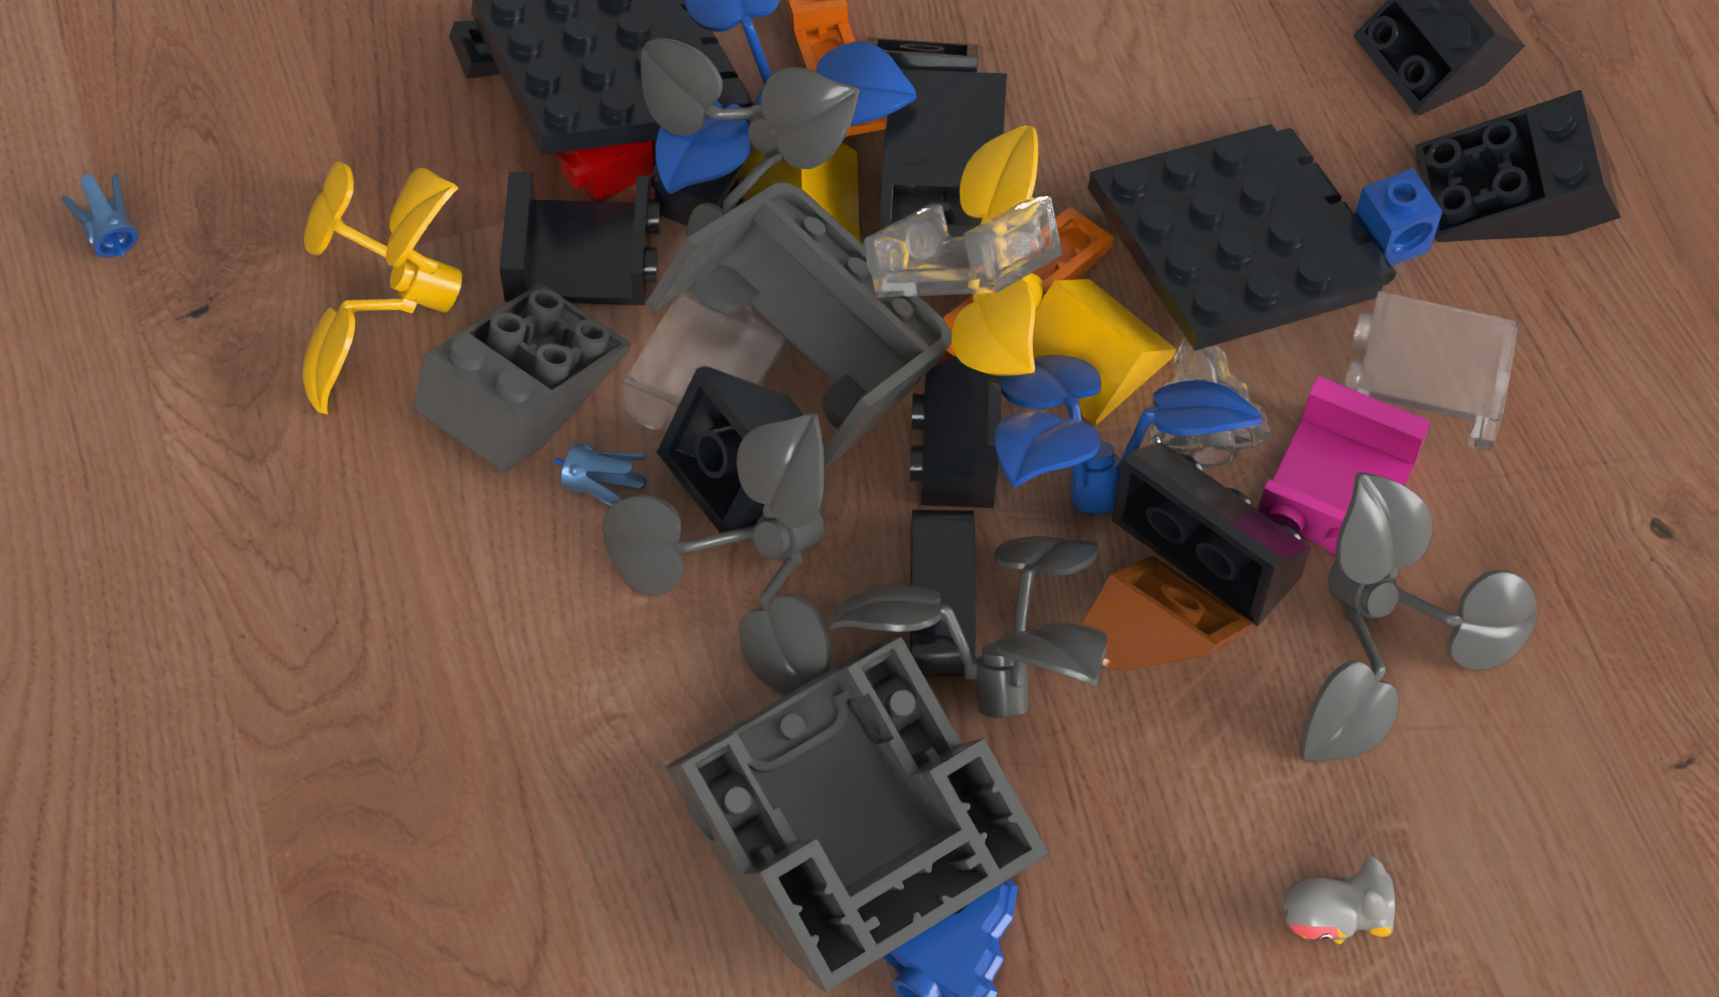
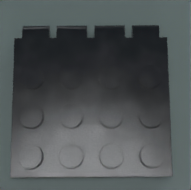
(580, 65)
(1240, 234)

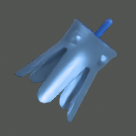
(109, 225)
(587, 467)

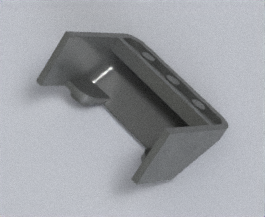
(818, 293)

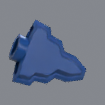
(959, 952)

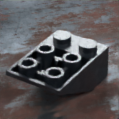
(935, 140)
(1521, 174)

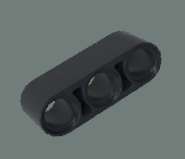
(944, 562)

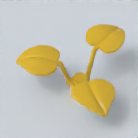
(413, 275)
(999, 327)

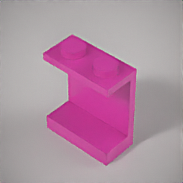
(1335, 440)

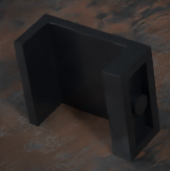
(579, 247)

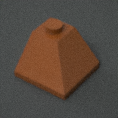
(1160, 617)

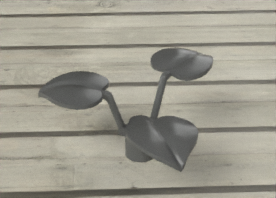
(798, 116)
(785, 471)
(1386, 530)
(1003, 665)

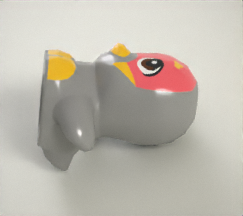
(1337, 908)

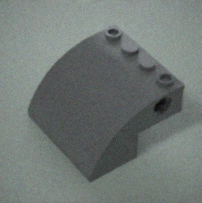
(855, 814)

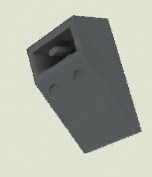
(516, 375)

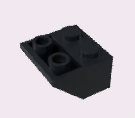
(1437, 48)

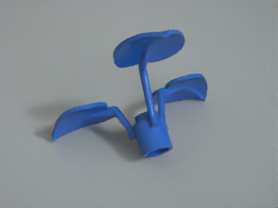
(726, 143)
(1042, 443)

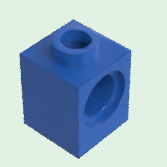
(1399, 216)

